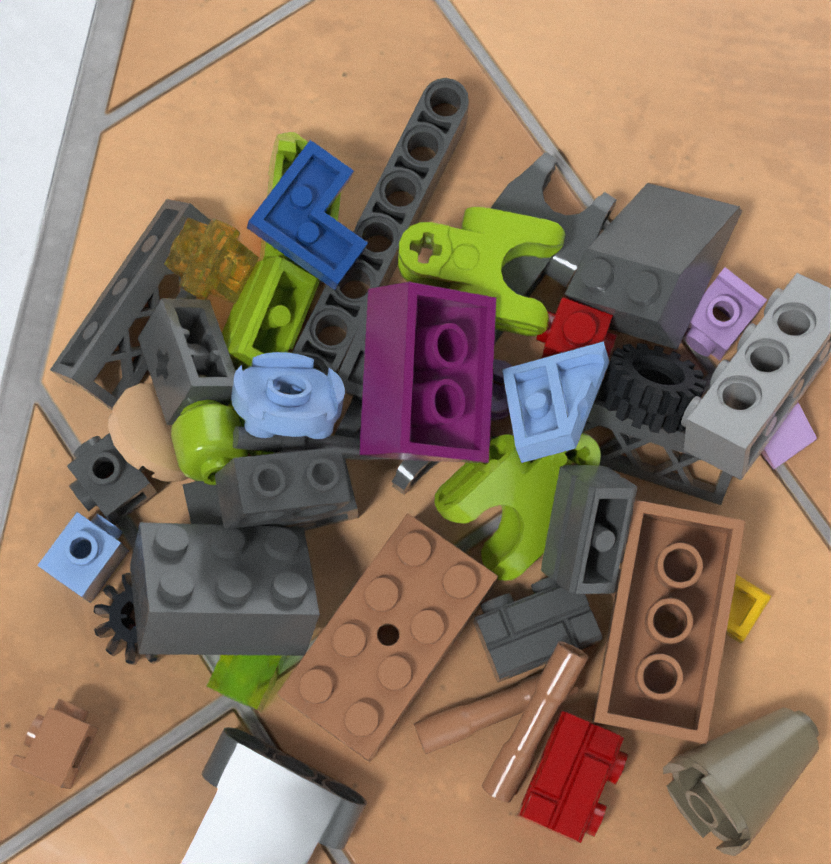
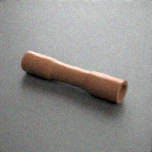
(463, 721)
(519, 750)

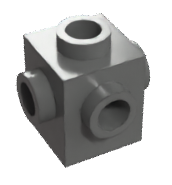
(115, 495)

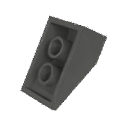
(655, 262)

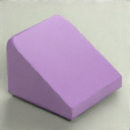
(789, 439)

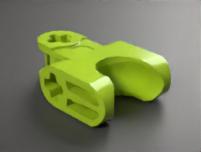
(474, 256)
(524, 494)

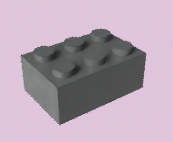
(222, 590)

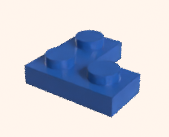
(297, 221)

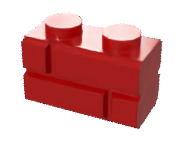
(572, 778)

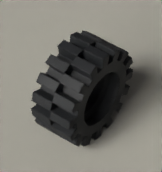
(650, 387)

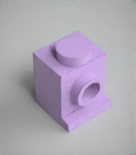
(734, 299)

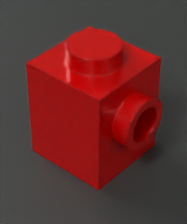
(574, 328)

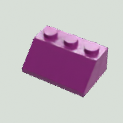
(427, 374)

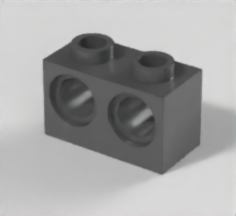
(282, 487)

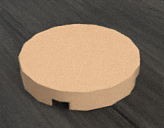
(142, 433)

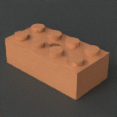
(679, 566)
(364, 687)

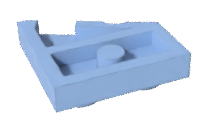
(553, 399)

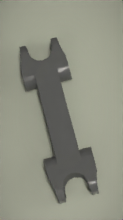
(521, 274)

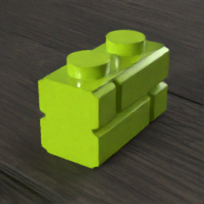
(268, 311)

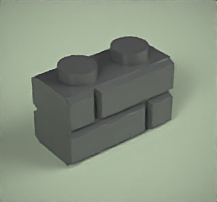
(588, 529)
(527, 631)

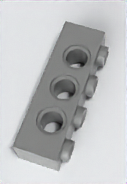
(762, 379)

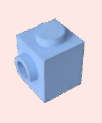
(85, 555)

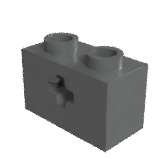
(186, 355)

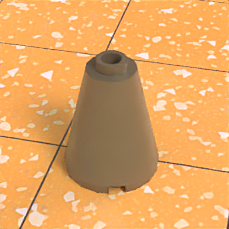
(742, 776)

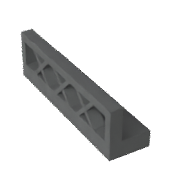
(121, 304)
(658, 474)

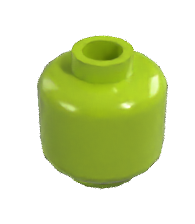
(205, 439)

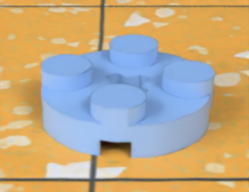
(309, 409)

